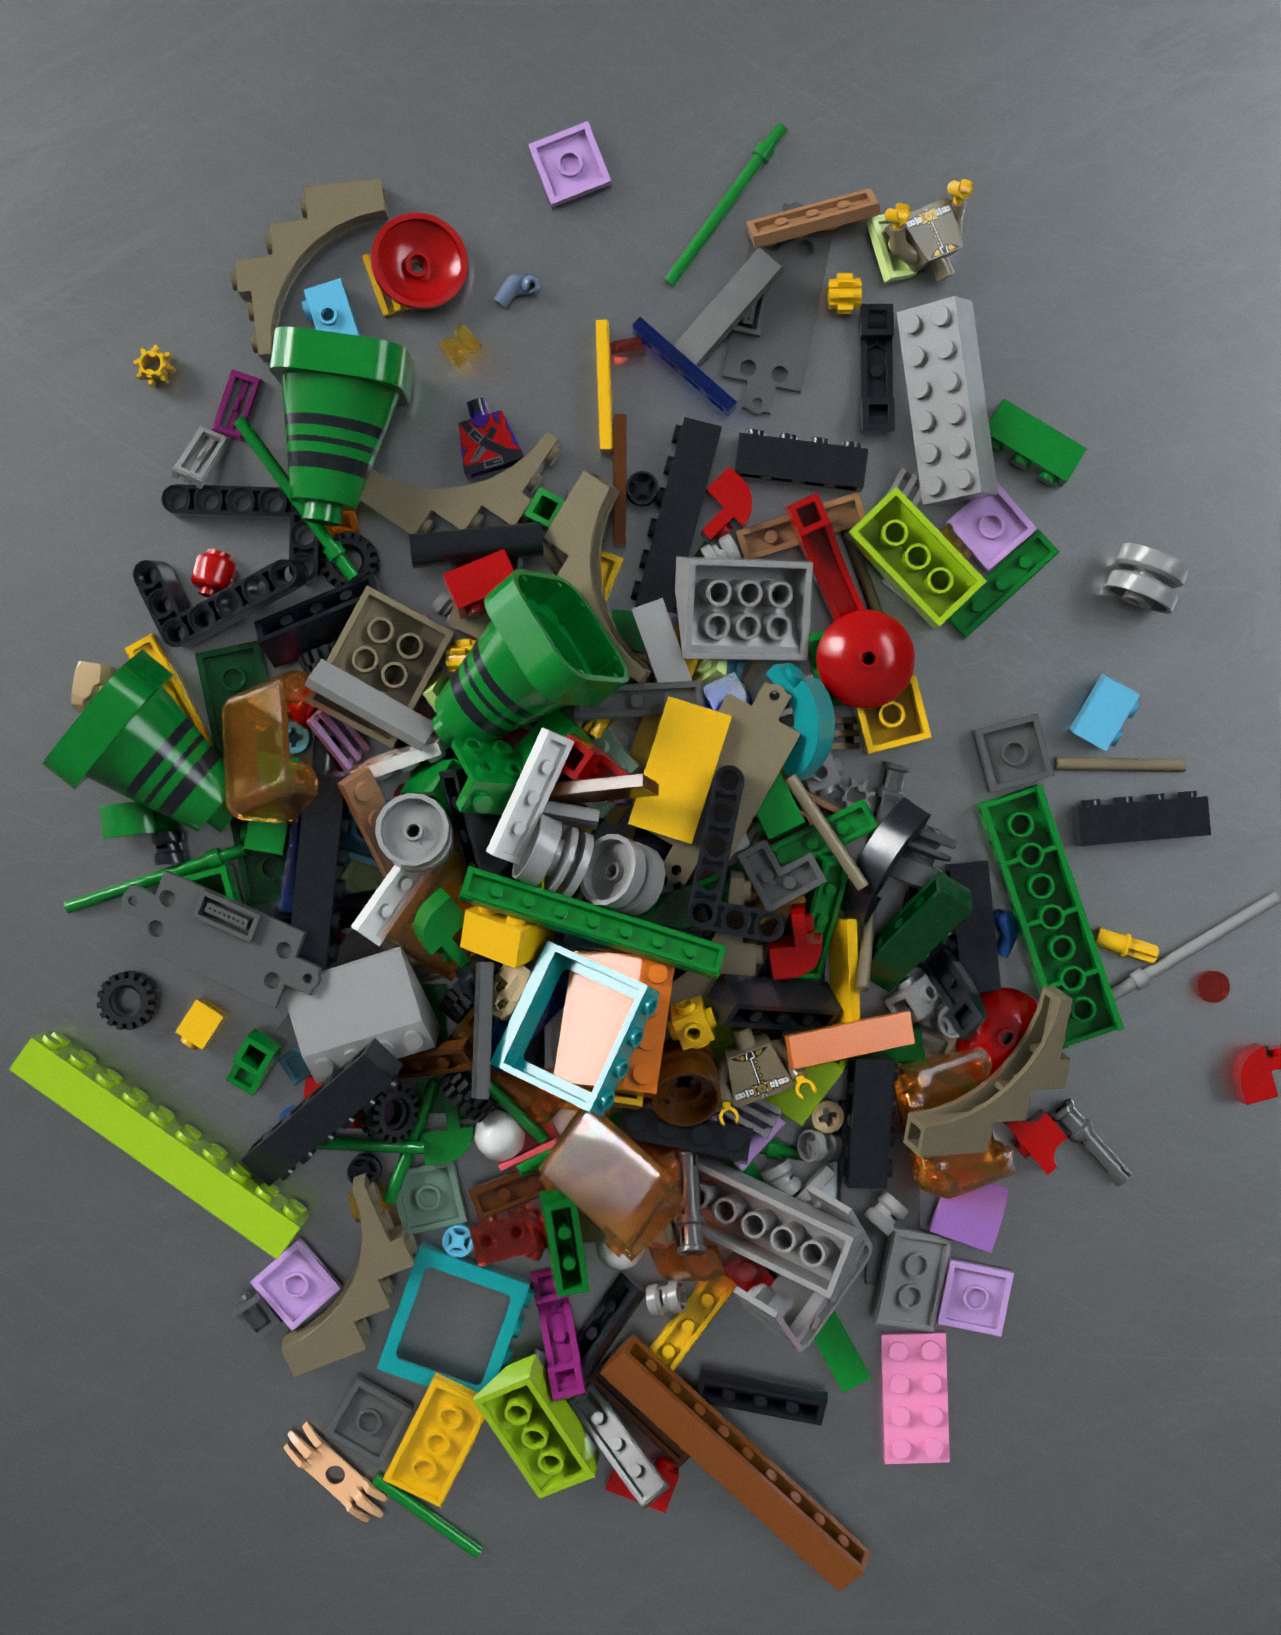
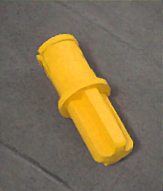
(1126, 945)

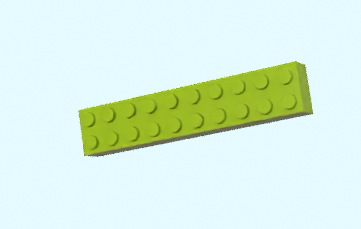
(160, 1142)

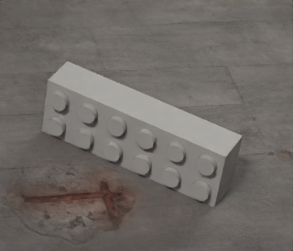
(947, 402)
(776, 1228)

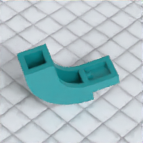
(812, 718)

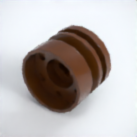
(687, 1085)

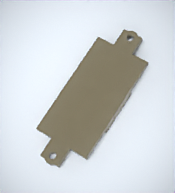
(759, 749)

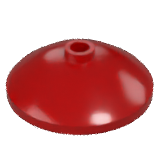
(419, 241)
(841, 661)
(1006, 1012)

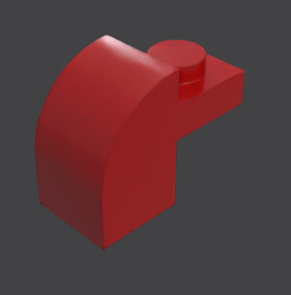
(733, 499)
(590, 762)
(797, 953)
(1253, 1073)

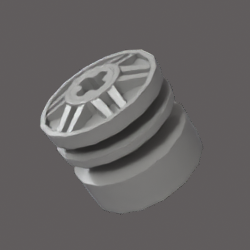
(557, 858)

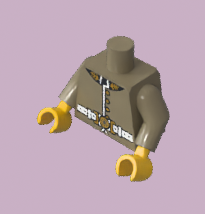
(931, 232)
(755, 1070)

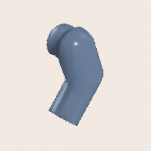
(516, 286)

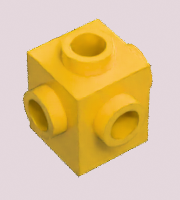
(692, 1023)

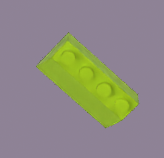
(915, 558)
(535, 1430)

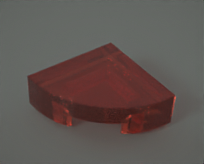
(628, 347)

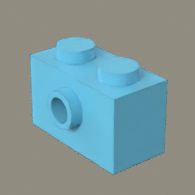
(330, 308)
(1105, 712)

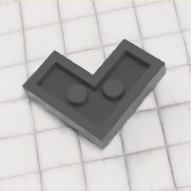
(777, 884)

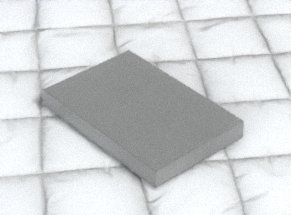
(911, 1280)

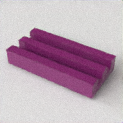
(226, 398)

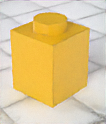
(201, 1024)

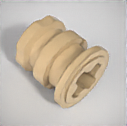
(835, 1118)

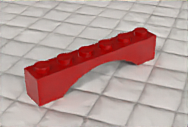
(821, 547)

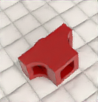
(1037, 1138)

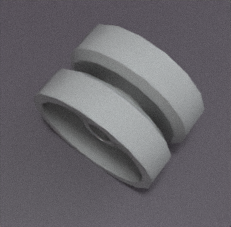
(1147, 578)
(405, 816)
(623, 875)

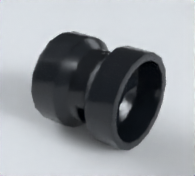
(642, 484)
(169, 847)
(361, 1163)

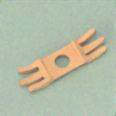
(324, 1457)

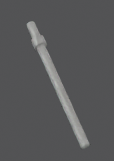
(1141, 978)

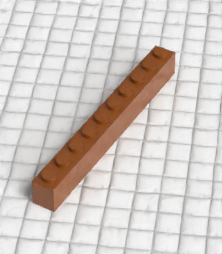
(736, 1463)

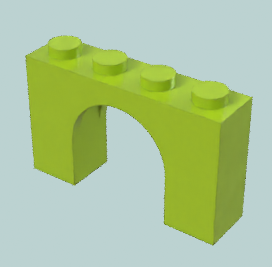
(792, 1106)

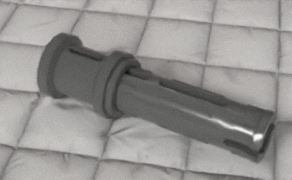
(889, 791)
(1081, 1132)
(690, 1218)

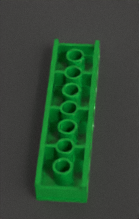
(1049, 909)

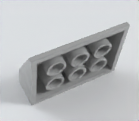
(743, 608)
(360, 1003)

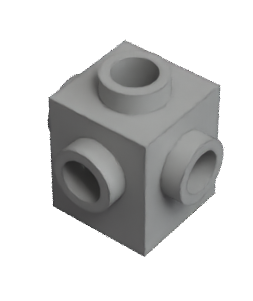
(826, 785)
(916, 996)

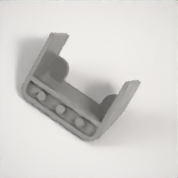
(793, 1309)

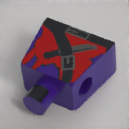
(487, 441)

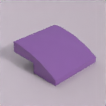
(972, 1216)

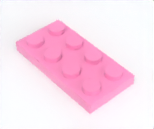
(914, 1397)

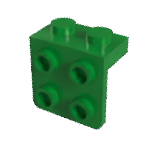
(491, 775)

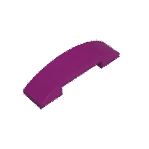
(559, 1338)

